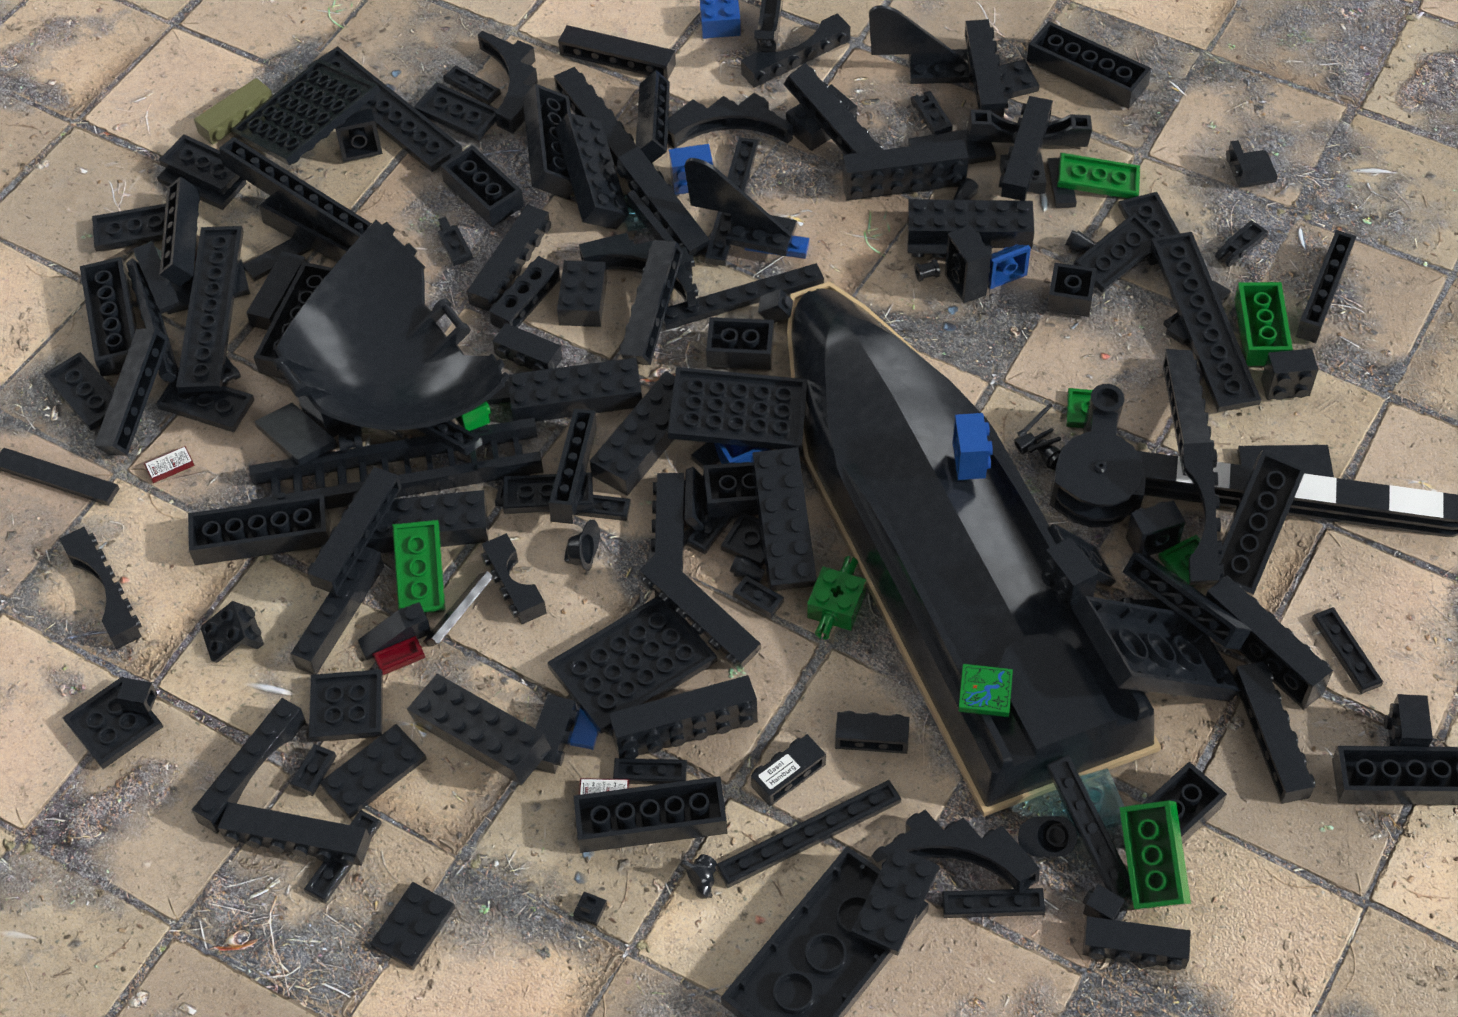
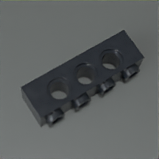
(525, 293)

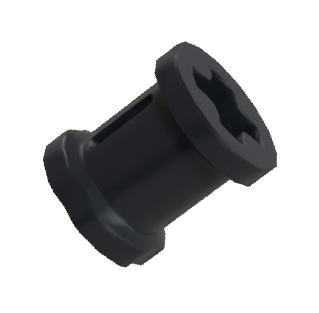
(927, 270)

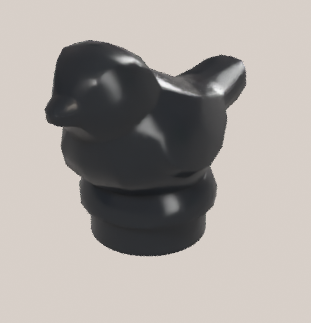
(701, 875)

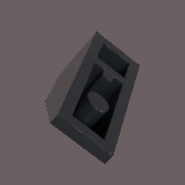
(396, 628)

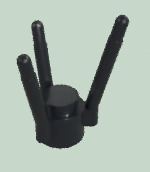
(1028, 442)

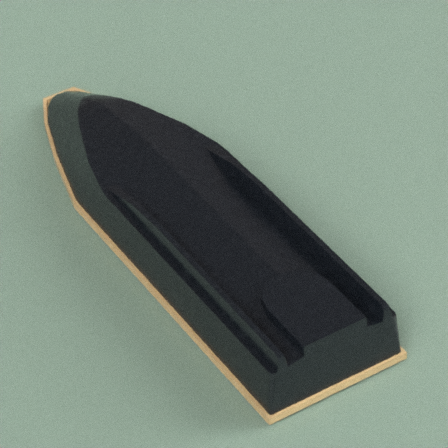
(953, 558)

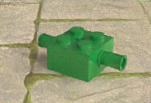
(836, 598)

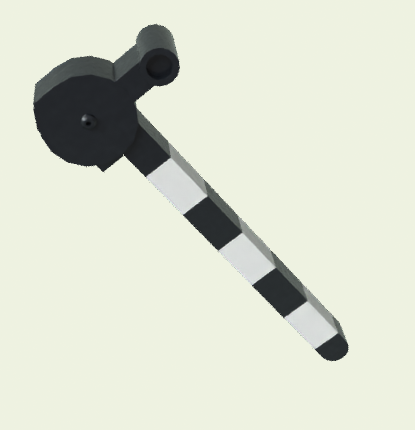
(1105, 480)

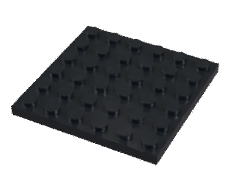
(305, 111)

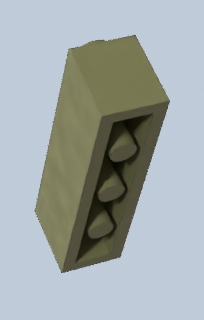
(226, 114)

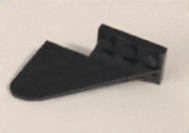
(928, 57)
(750, 223)

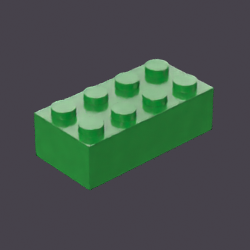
(1261, 320)
(1155, 855)

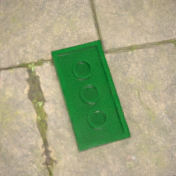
(1098, 176)
(419, 565)

